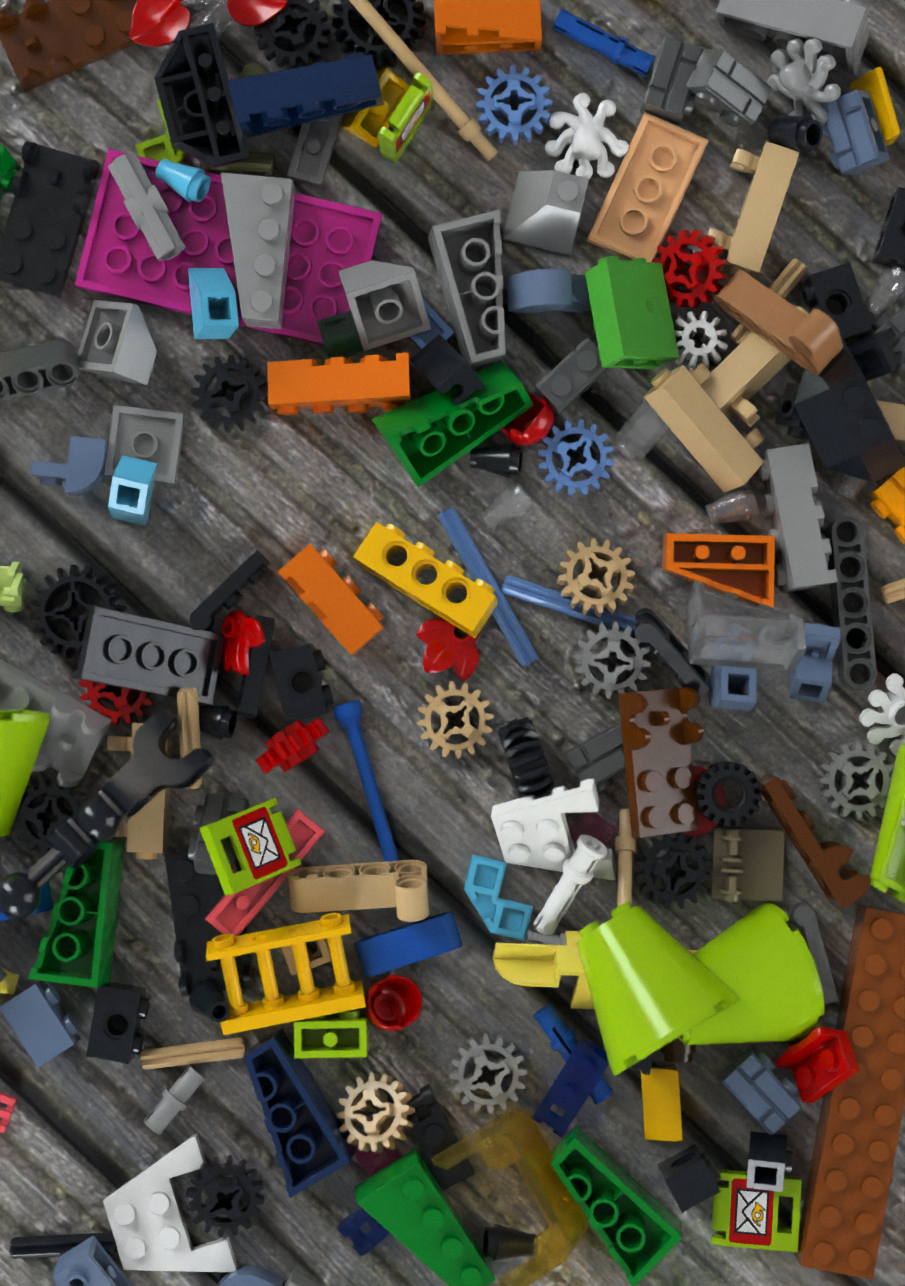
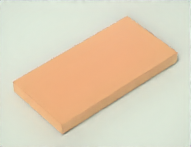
(647, 189)

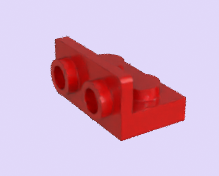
(820, 1062)

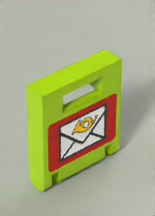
(406, 118)
(259, 842)
(752, 1214)

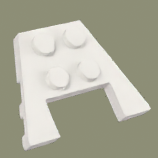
(537, 830)
(151, 1224)

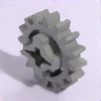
(594, 658)
(845, 791)
(473, 1080)

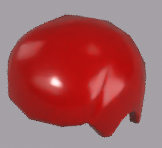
(532, 424)
(393, 1003)

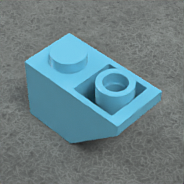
(212, 303)
(132, 490)

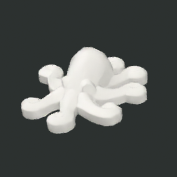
(585, 139)
(890, 711)

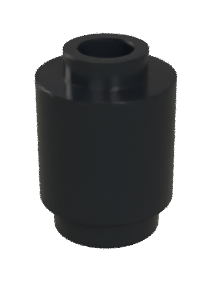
(795, 132)

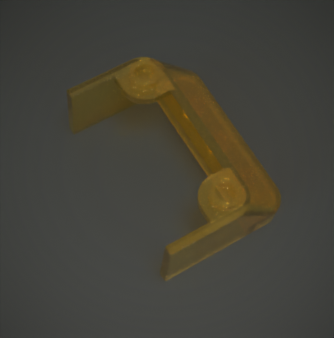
(518, 1140)

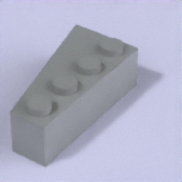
(836, 23)
(260, 236)
(472, 282)
(796, 518)

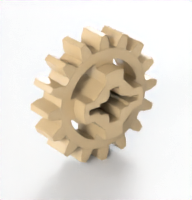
(583, 584)
(467, 730)
(384, 1125)

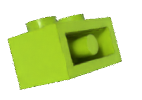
(332, 1036)

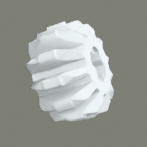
(708, 335)

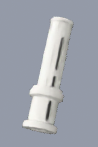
(576, 872)

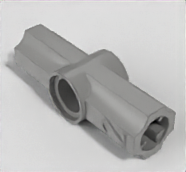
(146, 207)

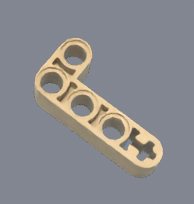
(362, 886)

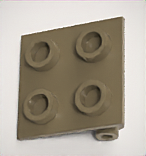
(747, 864)

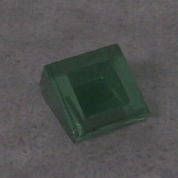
(340, 335)

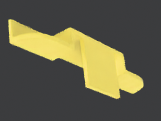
(544, 964)

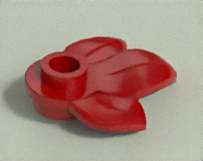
(240, 634)
(447, 650)

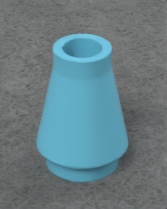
(185, 180)

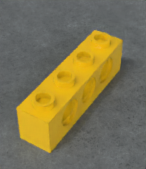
(467, 615)

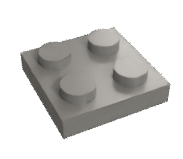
(146, 436)

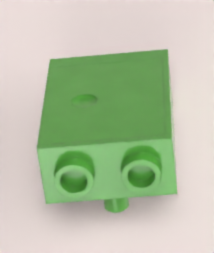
(631, 314)

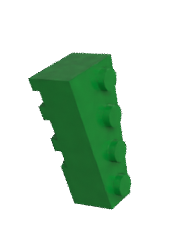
(435, 432)
(83, 922)
(617, 1206)
(422, 1218)

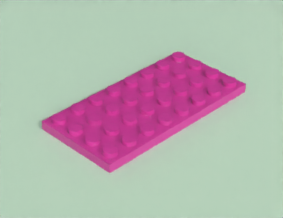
(323, 241)

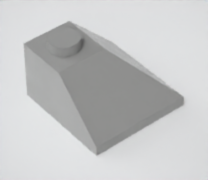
(546, 210)
(384, 302)
(117, 343)

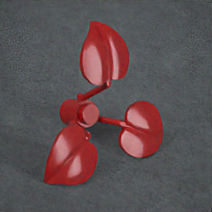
(158, 21)

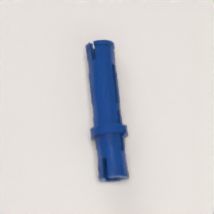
(610, 46)
(549, 1020)

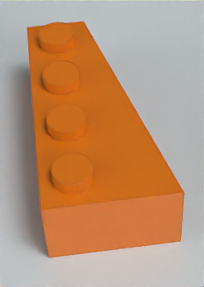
(339, 384)

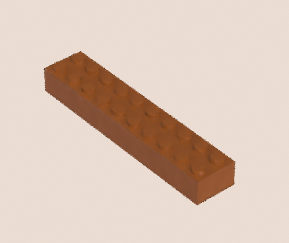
(865, 1112)

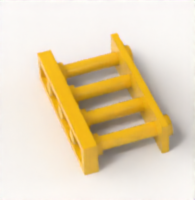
(309, 1000)

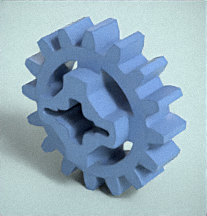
(500, 105)
(590, 467)

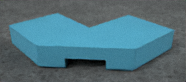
(499, 914)

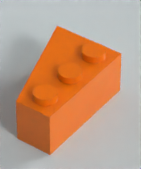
(487, 26)
(724, 563)
(332, 598)

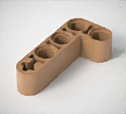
(804, 338)

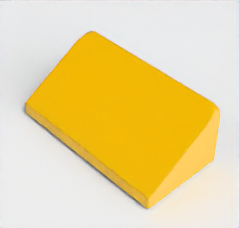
(876, 84)
(367, 122)
(661, 1104)

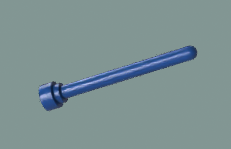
(350, 717)

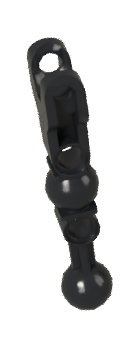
(101, 816)

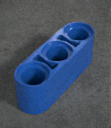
(408, 944)

